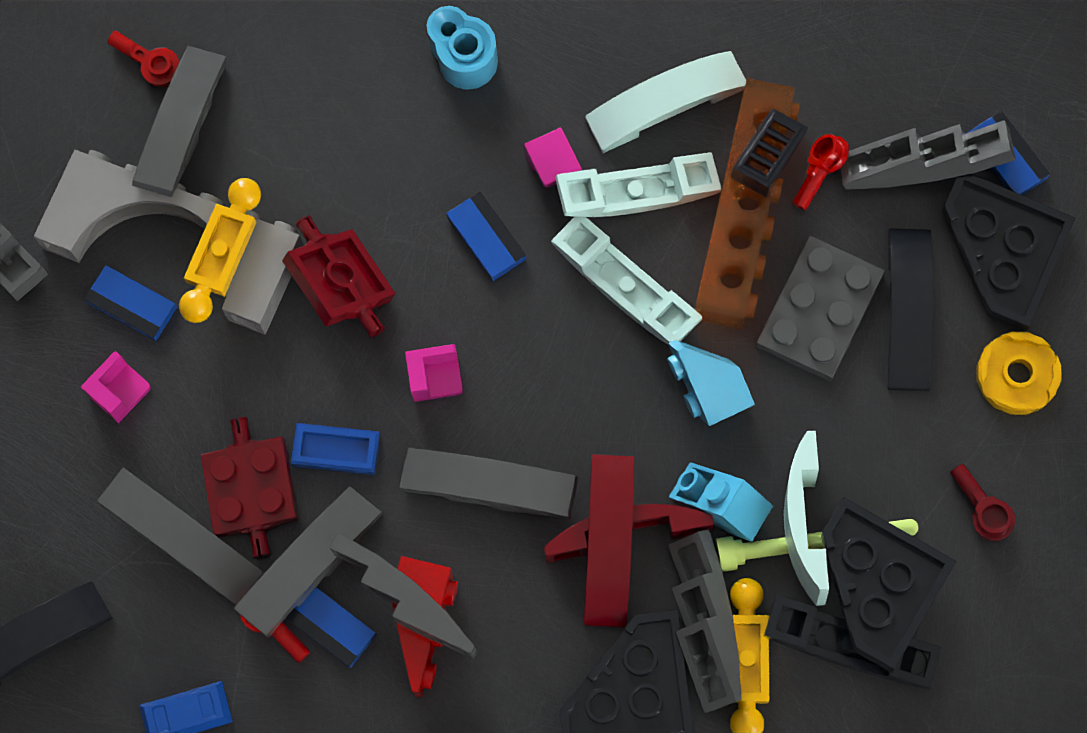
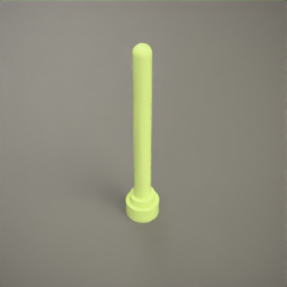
(734, 552)

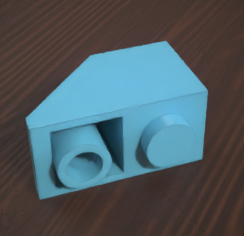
(712, 382)
(730, 500)

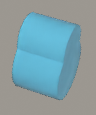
(462, 47)

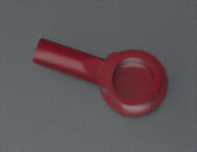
(991, 517)

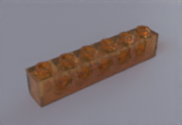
(714, 300)

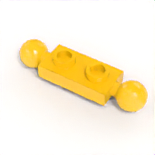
(220, 250)
(753, 656)

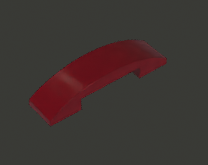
(680, 520)
(609, 540)

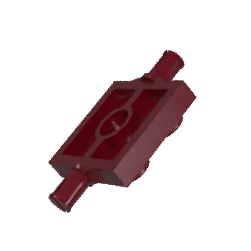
(338, 277)
(249, 487)

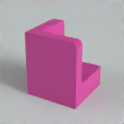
(551, 156)
(434, 372)
(116, 387)

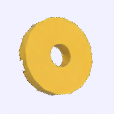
(1002, 390)

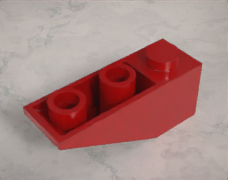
(417, 649)

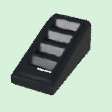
(752, 177)

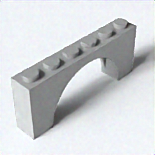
(101, 194)

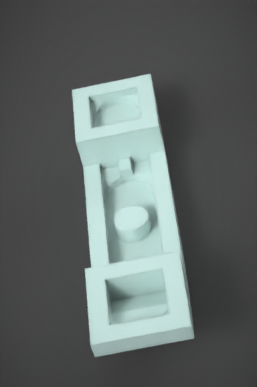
(664, 97)
(638, 189)
(624, 282)
(808, 563)

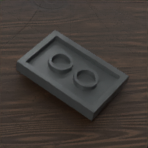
(820, 308)

